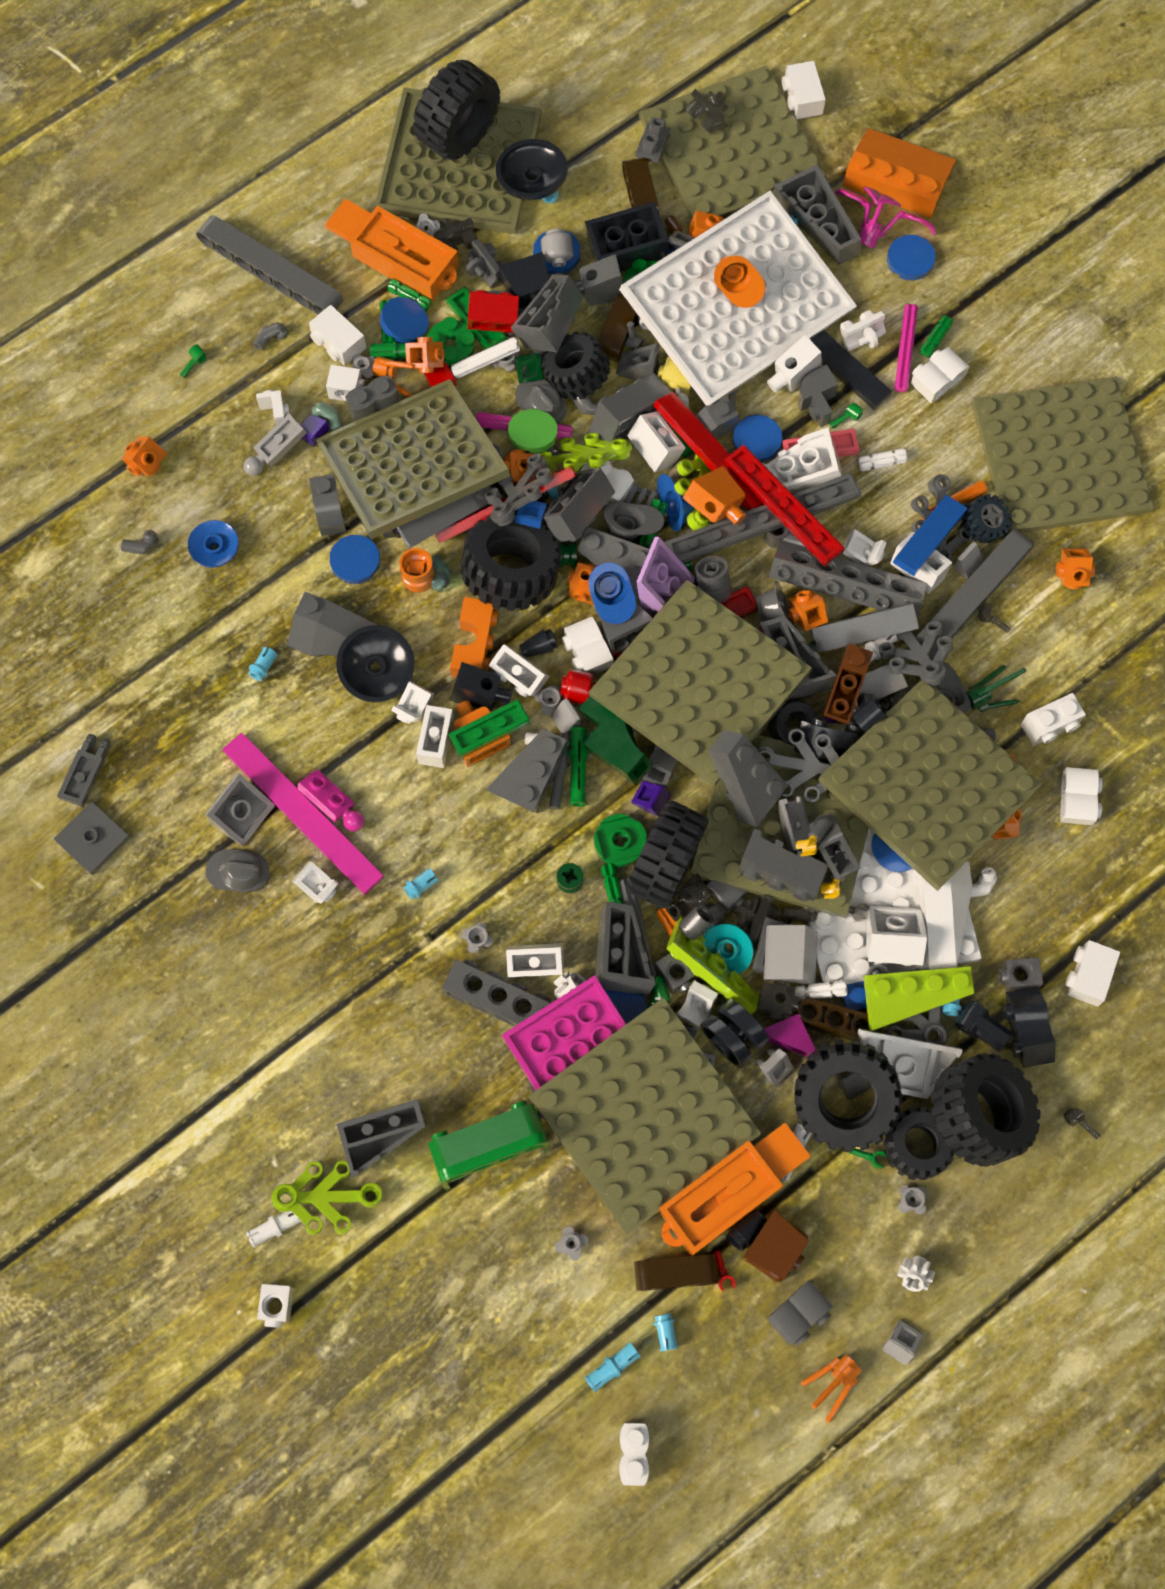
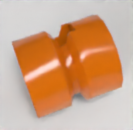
(416, 569)

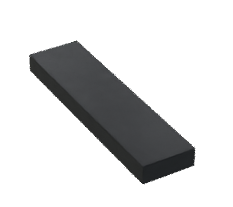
(851, 371)

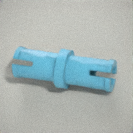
(612, 1367)

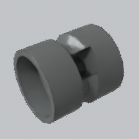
(714, 578)

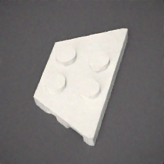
(915, 1061)

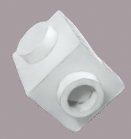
(273, 399)
(863, 550)
(412, 703)
(315, 883)
(698, 1004)

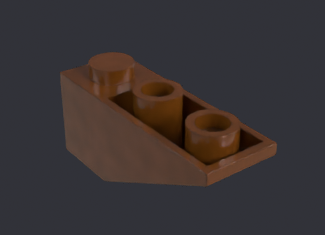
(848, 684)

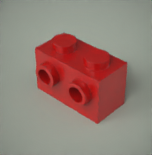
(492, 311)

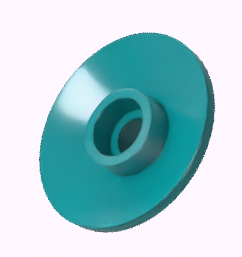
(743, 952)

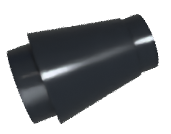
(539, 644)
(746, 1230)

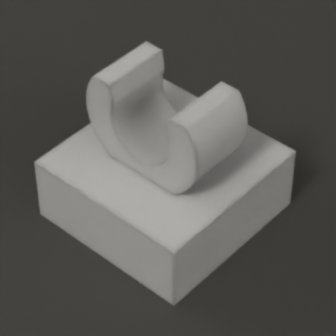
(776, 1067)

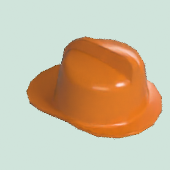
(739, 281)

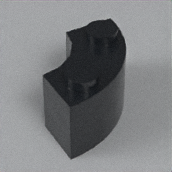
(841, 735)
(1030, 1027)

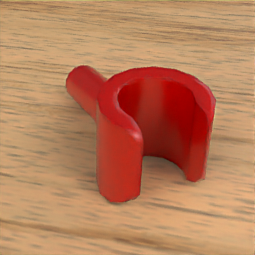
(723, 1271)

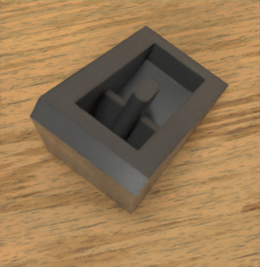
(639, 362)

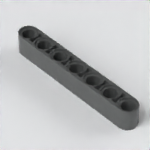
(268, 265)
(980, 586)

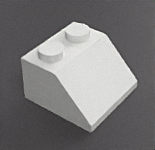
(895, 935)

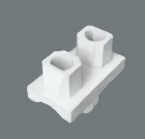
(863, 332)

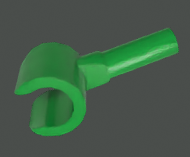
(198, 357)
(852, 411)
(869, 1156)

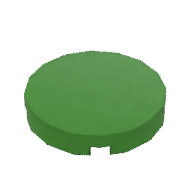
(532, 431)

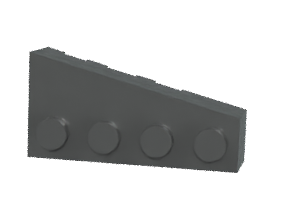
(819, 213)

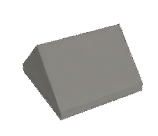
(239, 810)
(790, 954)

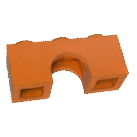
(479, 620)

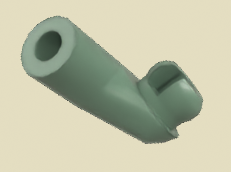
(331, 414)

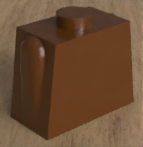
(777, 1248)

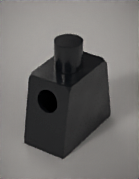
(525, 277)
(478, 687)

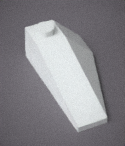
(807, 462)
(945, 917)

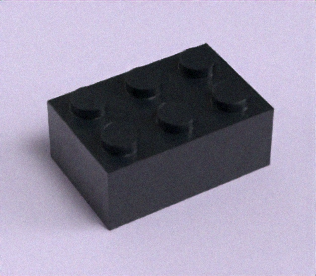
(628, 235)

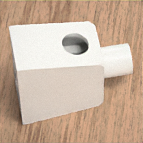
(795, 365)

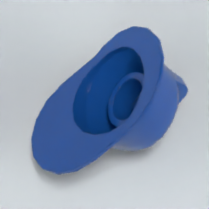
(677, 508)
(612, 593)

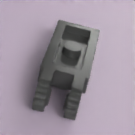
(84, 772)

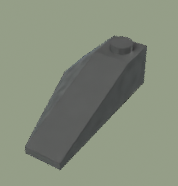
(437, 520)
(322, 626)

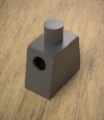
(600, 281)
(623, 634)

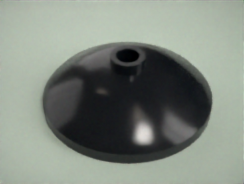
(531, 169)
(371, 646)

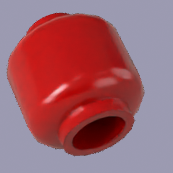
(576, 686)

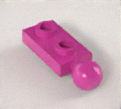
(331, 800)

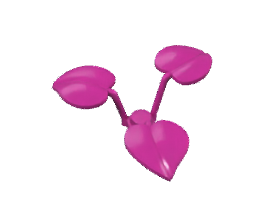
(871, 229)

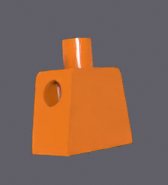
(717, 496)
(469, 715)

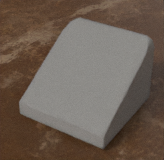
(969, 561)
(565, 717)
(903, 1342)

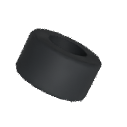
(777, 725)

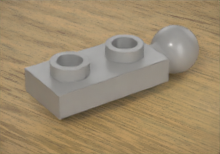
(274, 445)

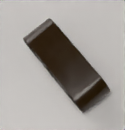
(639, 182)
(615, 329)
(821, 1021)
(676, 1272)

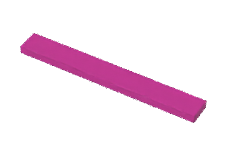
(303, 814)

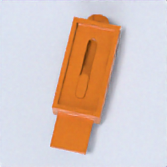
(396, 248)
(731, 1190)

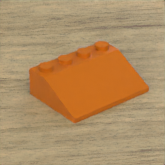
(899, 170)

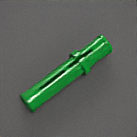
(578, 737)

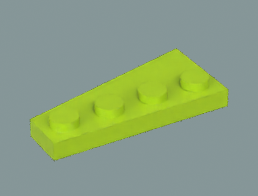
(711, 968)
(906, 994)

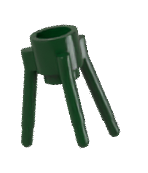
(980, 694)

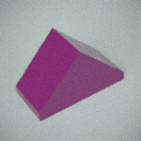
(791, 1036)

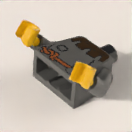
(835, 849)

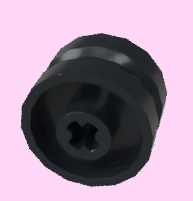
(734, 1033)

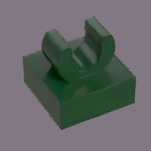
(528, 368)

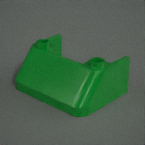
(487, 1143)

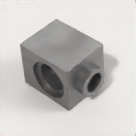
(1030, 968)
(663, 969)

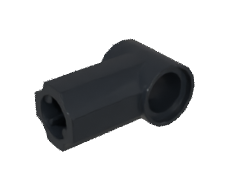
(868, 711)
(975, 1021)

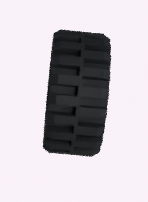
(456, 109)
(505, 585)
(667, 854)
(963, 1122)
(853, 1131)

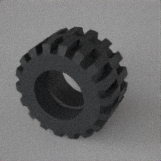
(577, 366)
(903, 1159)

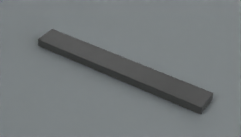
(761, 520)

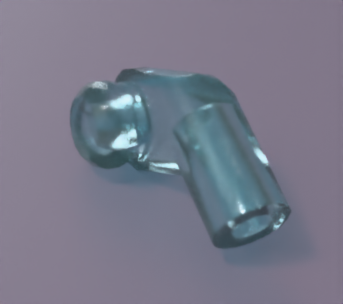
(442, 575)

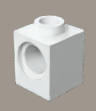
(342, 381)
(267, 1294)

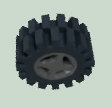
(987, 509)

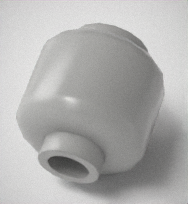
(557, 247)

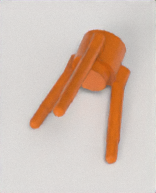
(388, 367)
(844, 1372)

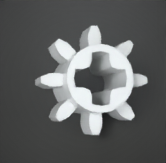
(567, 983)
(916, 1273)

